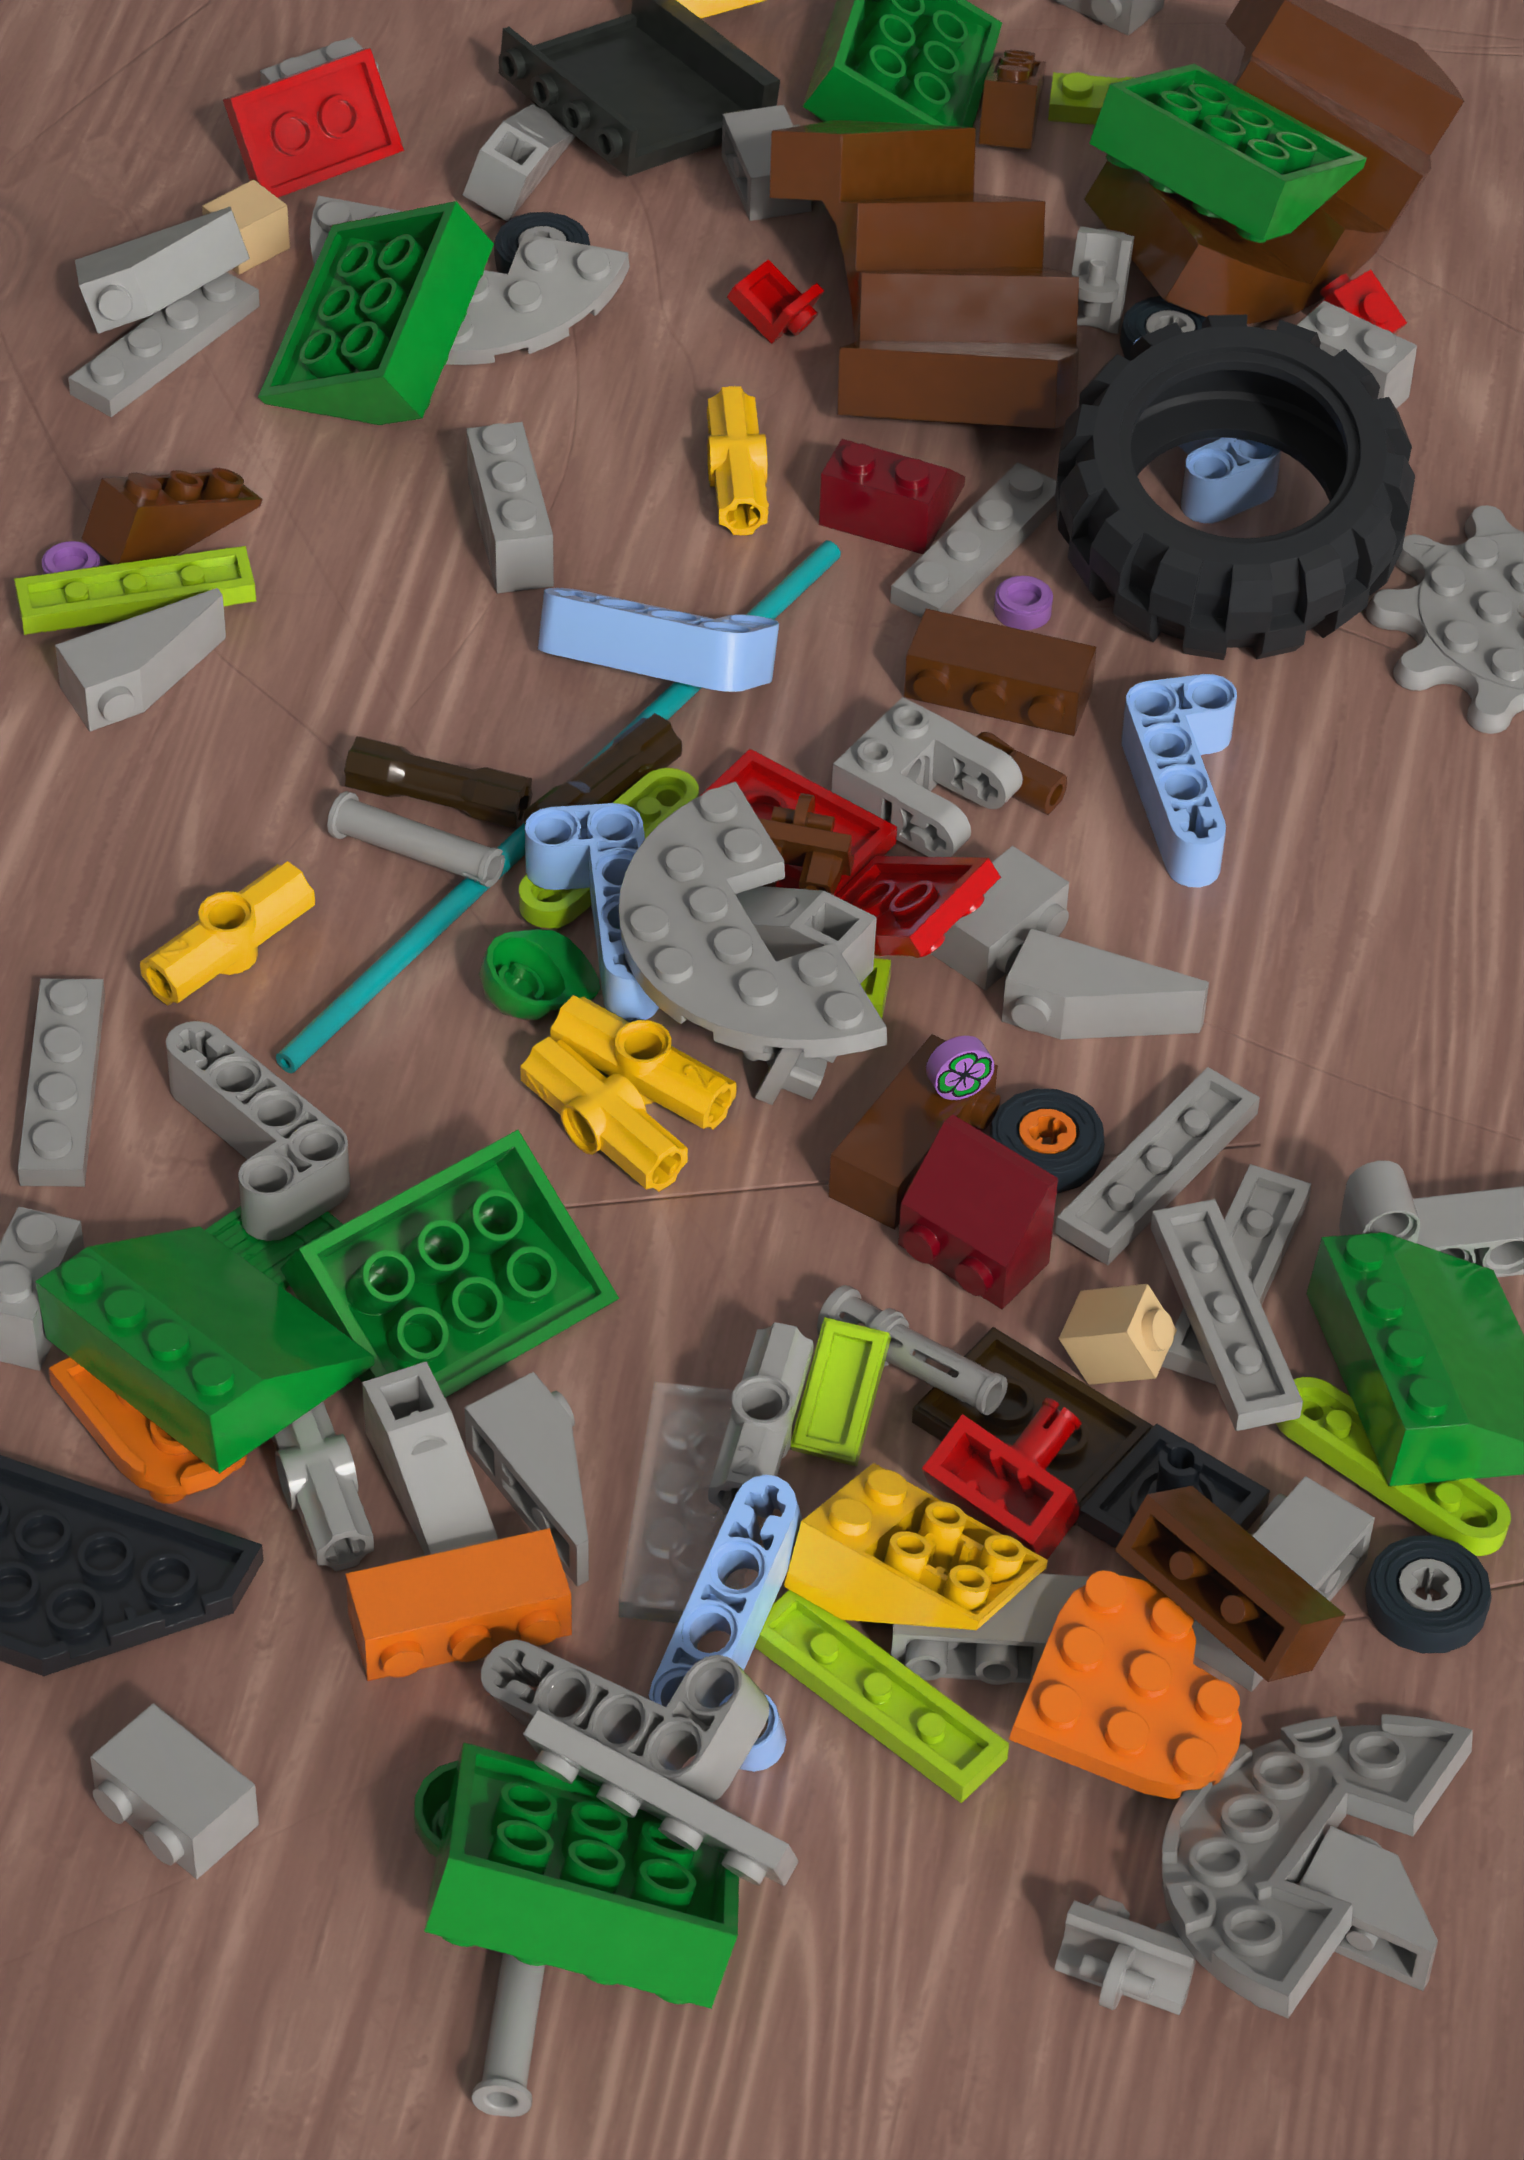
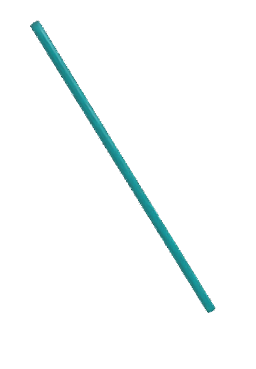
(513, 849)

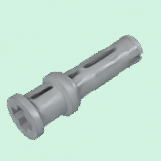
(974, 1383)

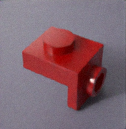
(1364, 299)
(774, 302)

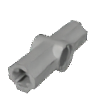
(762, 1411)
(323, 1487)

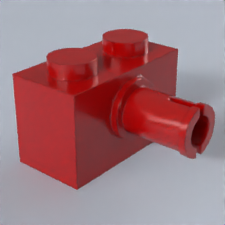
(1009, 1483)

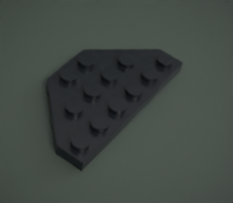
(104, 1571)

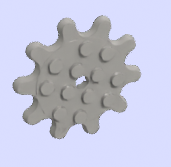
(1463, 617)

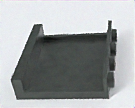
(640, 83)

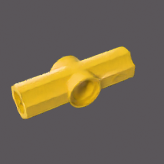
(737, 460)
(227, 933)
(647, 1059)
(604, 1114)

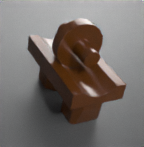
(810, 843)

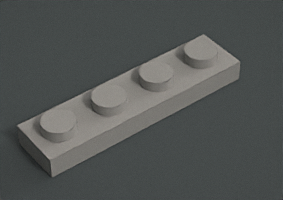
(162, 344)
(976, 543)
(61, 1083)
(1157, 1165)
(1261, 1226)
(1226, 1315)
(684, 1814)

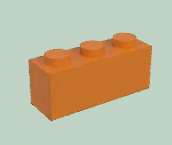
(458, 1604)

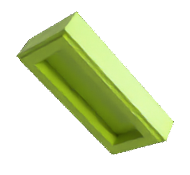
(840, 1391)

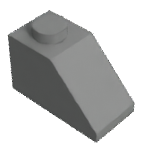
(1387, 1917)

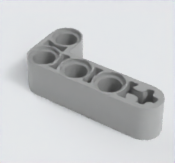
(291, 1148)
(1470, 1225)
(611, 1713)

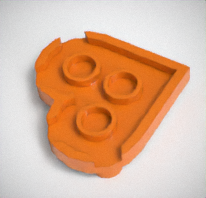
(131, 1439)
(1125, 1694)

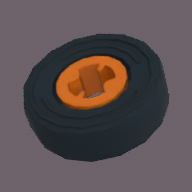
(1064, 1120)

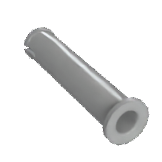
(414, 840)
(510, 2040)

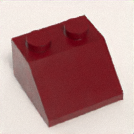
(886, 496)
(979, 1213)

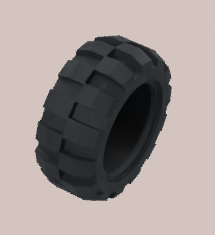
(1252, 388)

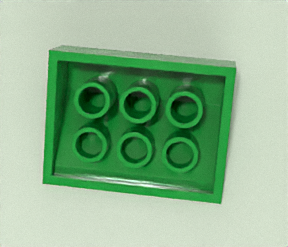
(903, 62)
(1222, 150)
(380, 316)
(456, 1270)
(196, 1339)
(1423, 1356)
(578, 1884)

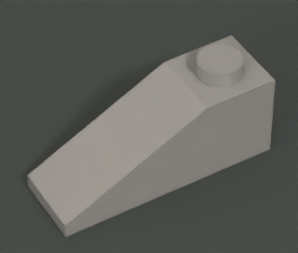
(158, 268)
(139, 659)
(1094, 993)
(529, 1453)

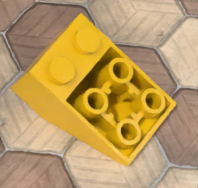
(905, 1557)

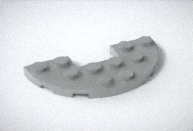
(528, 308)
(705, 957)
(1250, 1838)

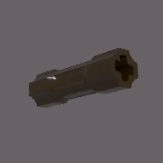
(636, 752)
(397, 772)

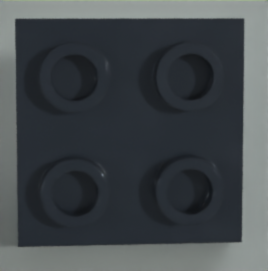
(1162, 1464)

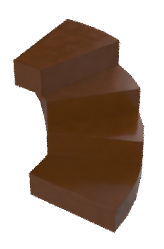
(1345, 82)
(939, 278)

